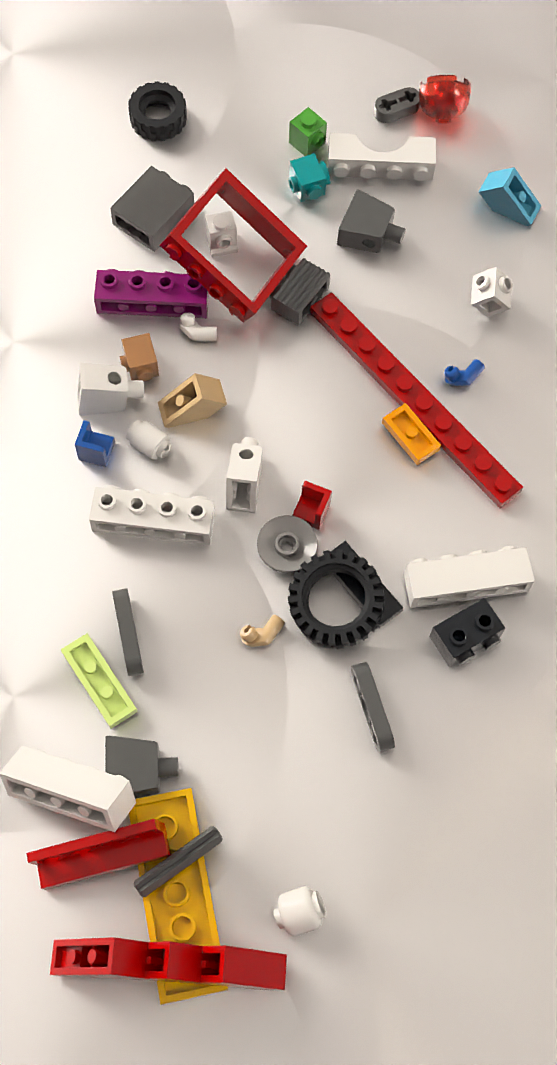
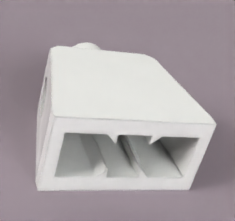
(105, 389)
(245, 467)

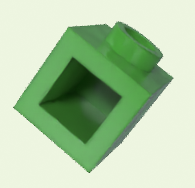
(307, 132)

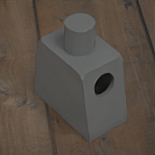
(368, 224)
(139, 763)

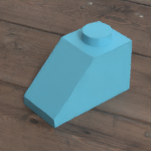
(510, 196)

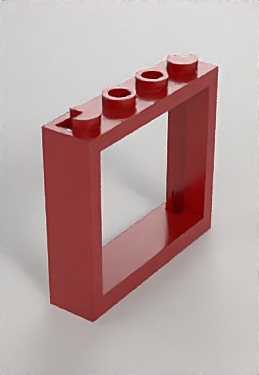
(260, 219)

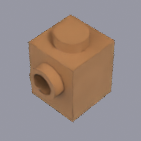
(139, 357)

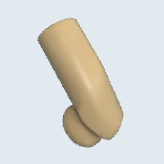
(262, 636)

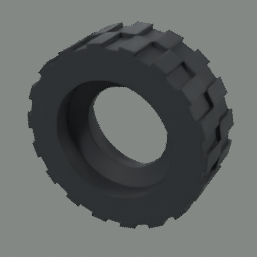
(157, 94)

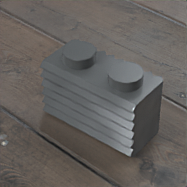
(300, 290)

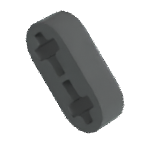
(396, 104)

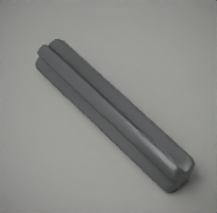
(178, 861)

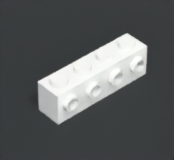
(152, 515)
(468, 576)
(68, 788)

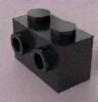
(467, 633)

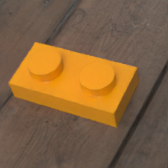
(411, 434)

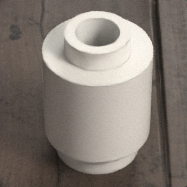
(149, 439)

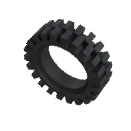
(333, 563)

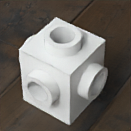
(491, 292)

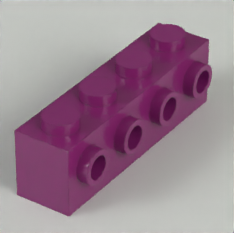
(149, 294)

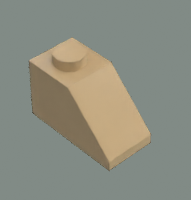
(192, 401)

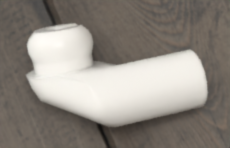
(195, 331)

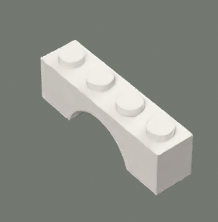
(352, 159)

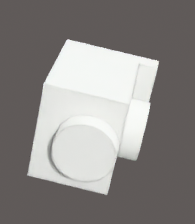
(221, 233)

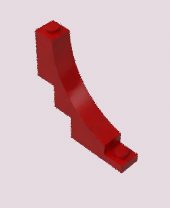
(169, 962)

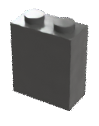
(152, 207)

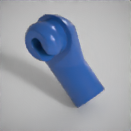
(465, 377)

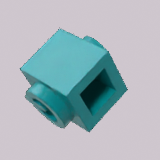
(308, 177)

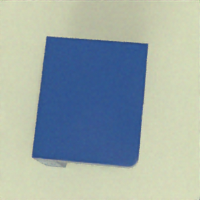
(93, 446)

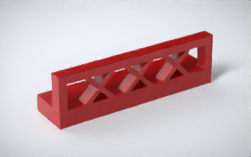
(100, 853)

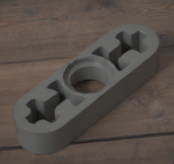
(127, 632)
(372, 707)

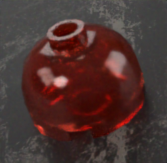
(444, 97)

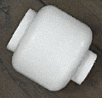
(300, 911)

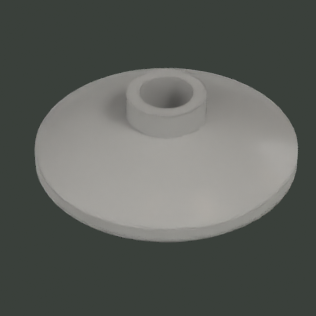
(288, 531)

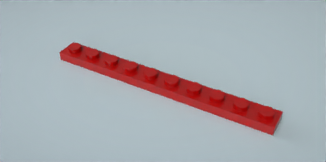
(406, 388)

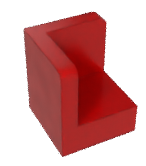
(313, 504)

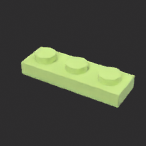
(99, 681)

